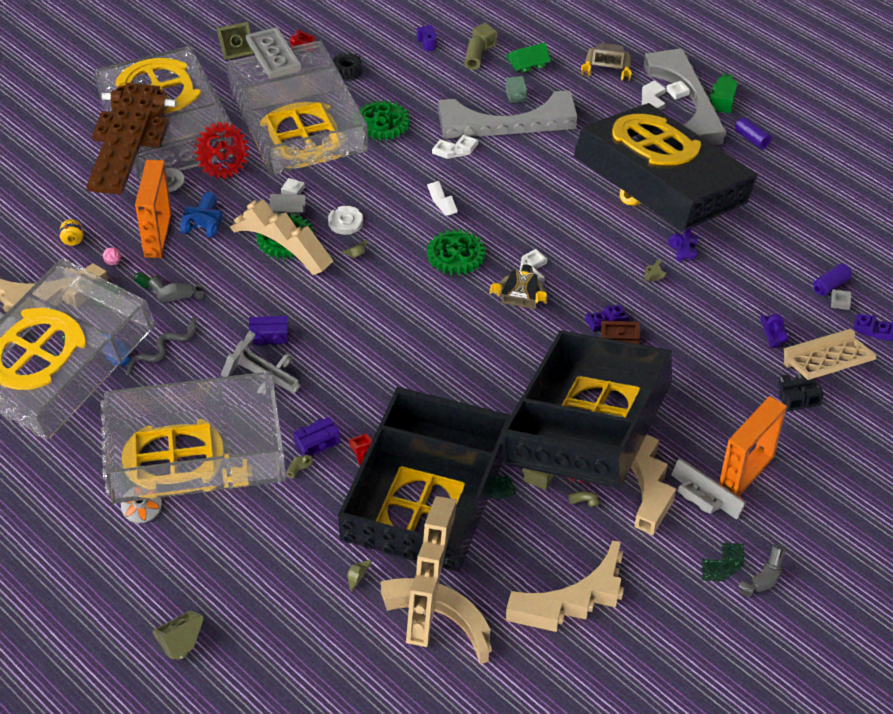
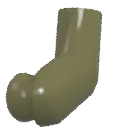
(584, 496)

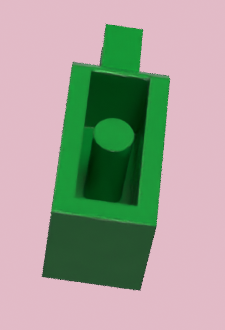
(723, 94)

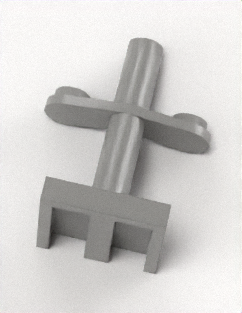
(246, 358)

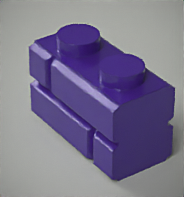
(269, 330)
(317, 437)

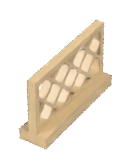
(829, 346)

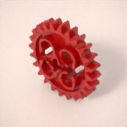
(236, 148)

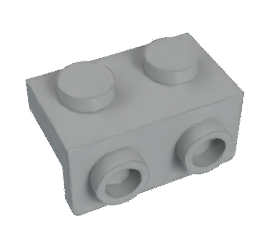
(287, 203)

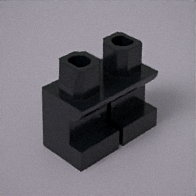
(799, 392)

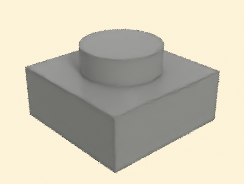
(840, 299)

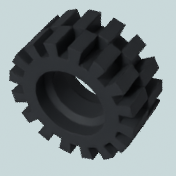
(348, 66)

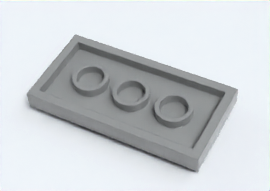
(273, 52)

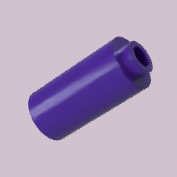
(752, 133)
(832, 279)

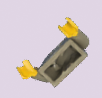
(608, 56)
(520, 288)

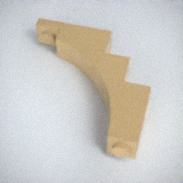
(428, 570)

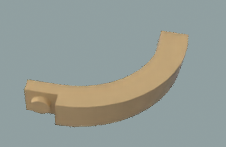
(449, 603)

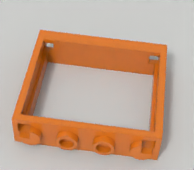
(157, 214)
(761, 427)

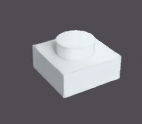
(678, 90)
(292, 187)

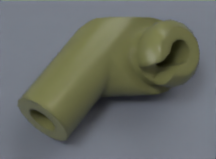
(299, 463)

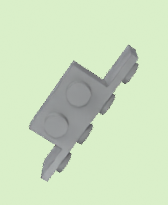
(705, 491)

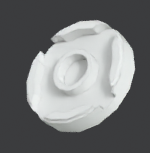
(345, 220)

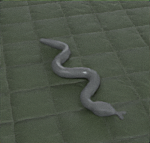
(161, 346)

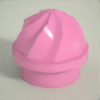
(112, 256)

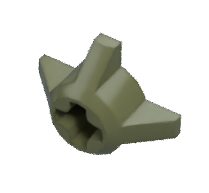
(356, 250)
(654, 272)
(356, 573)

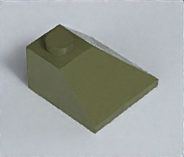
(233, 40)
(179, 634)

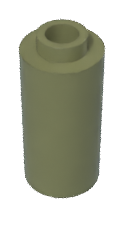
(474, 53)

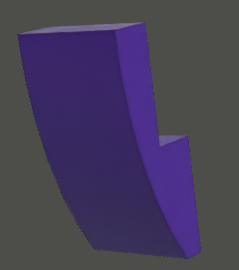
(610, 313)
(869, 326)

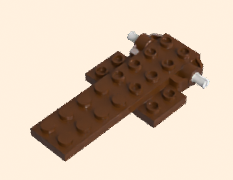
(132, 123)

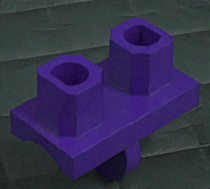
(684, 245)
(774, 330)

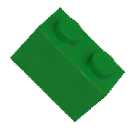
(529, 57)

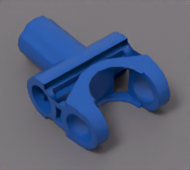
(204, 216)

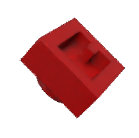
(301, 38)
(360, 446)

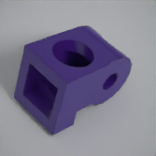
(428, 36)

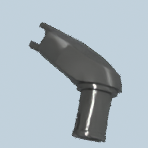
(175, 291)

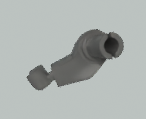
(771, 573)

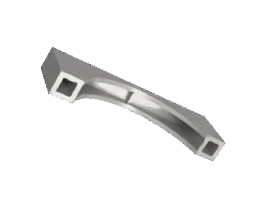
(675, 67)
(553, 115)

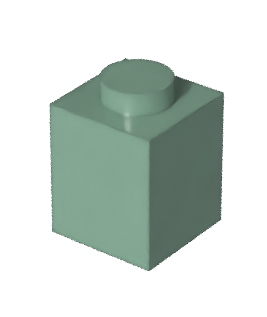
(516, 89)

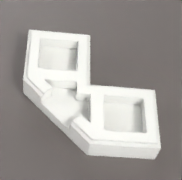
(651, 92)
(449, 150)
(445, 204)
(535, 260)

